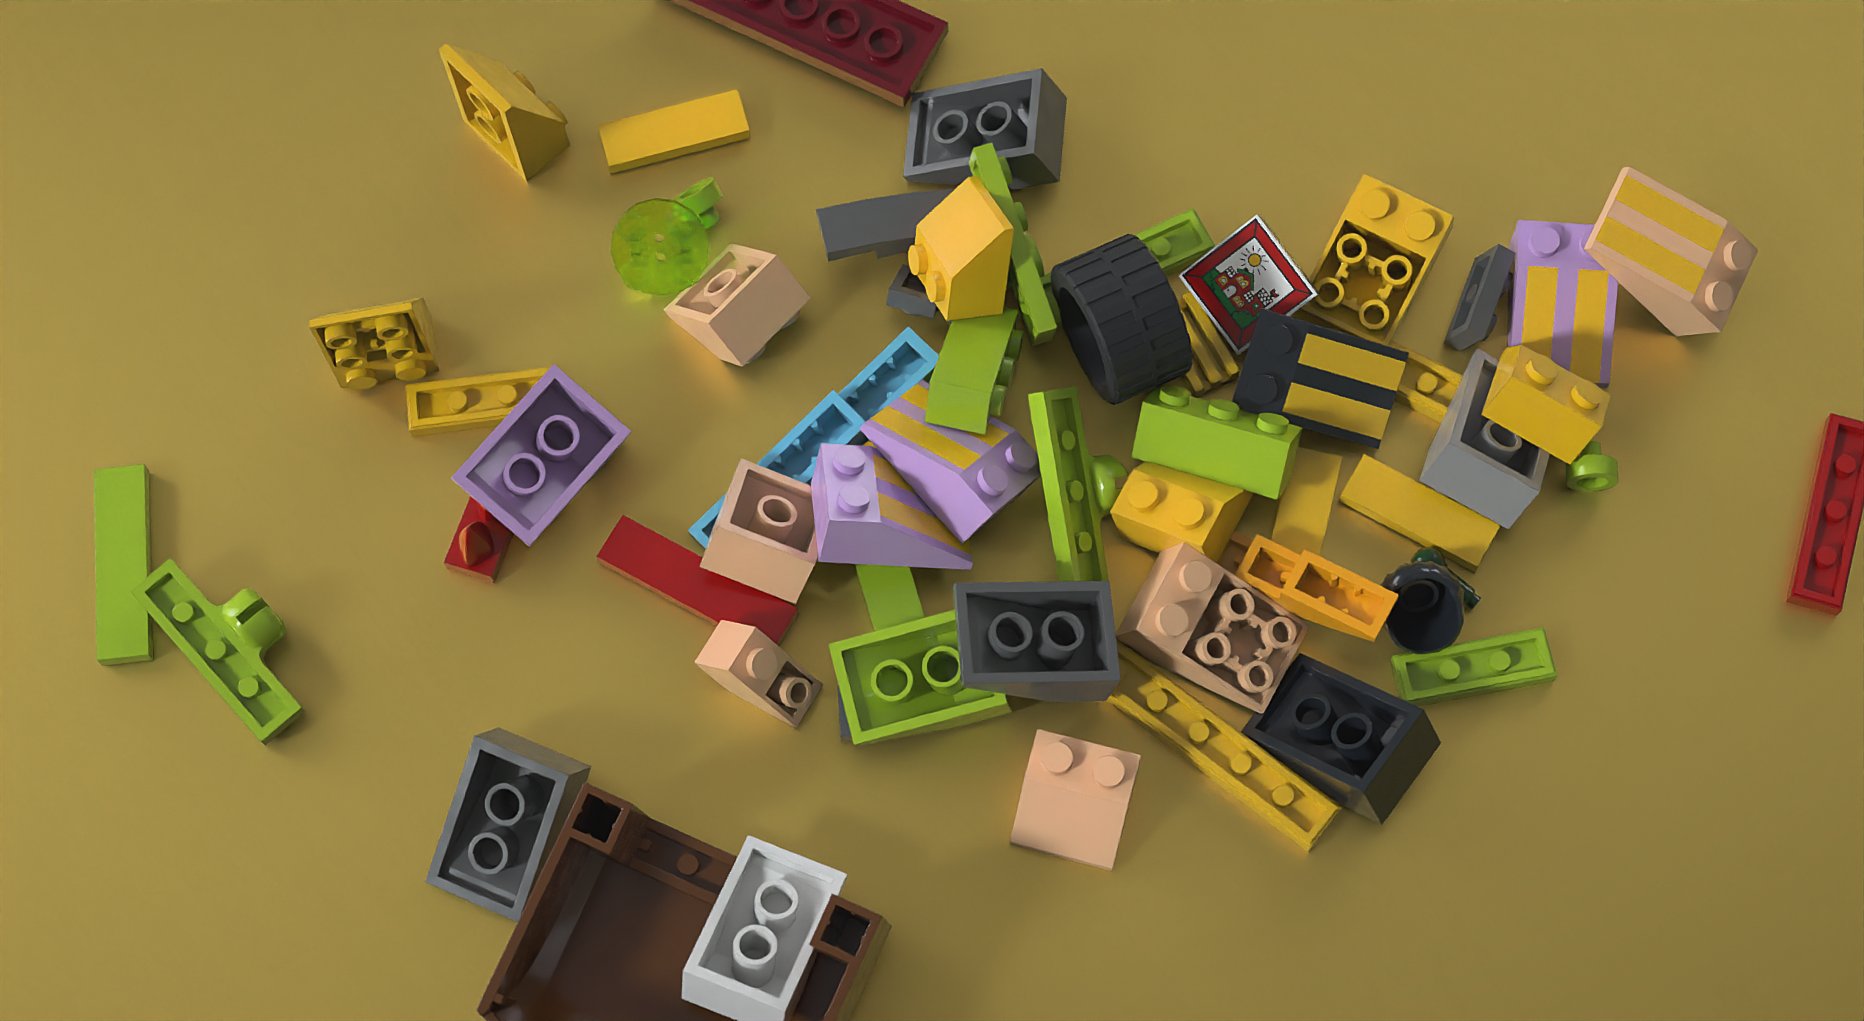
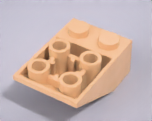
(1212, 628)

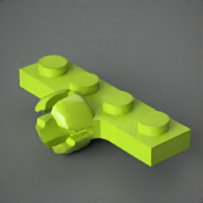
(1025, 266)
(1075, 485)
(224, 645)

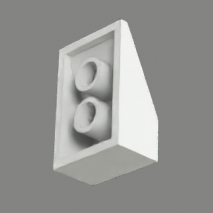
(759, 933)

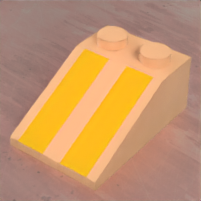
(1671, 254)

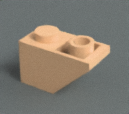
(758, 671)

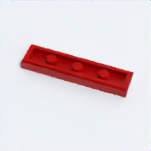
(1831, 518)
(677, 576)

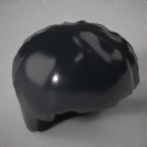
(1427, 609)

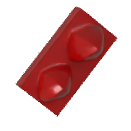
(478, 544)

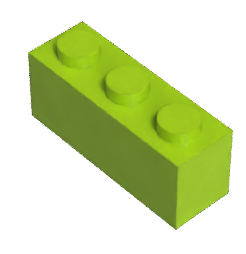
(974, 371)
(1216, 441)

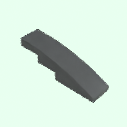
(876, 223)

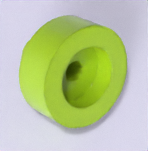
(701, 199)
(1592, 470)

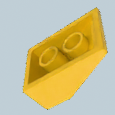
(505, 110)

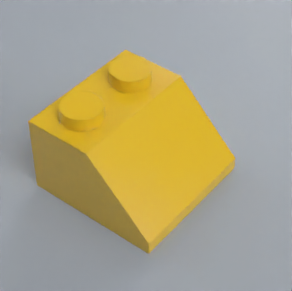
(964, 253)
(1545, 403)
(1173, 507)

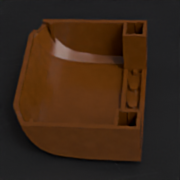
(623, 916)

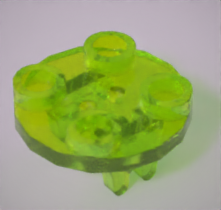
(636, 248)

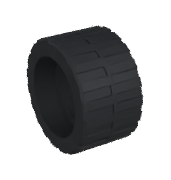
(1122, 319)

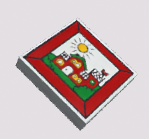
(1245, 275)

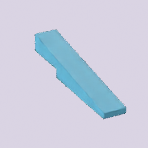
(842, 414)

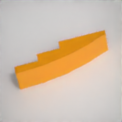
(1310, 585)

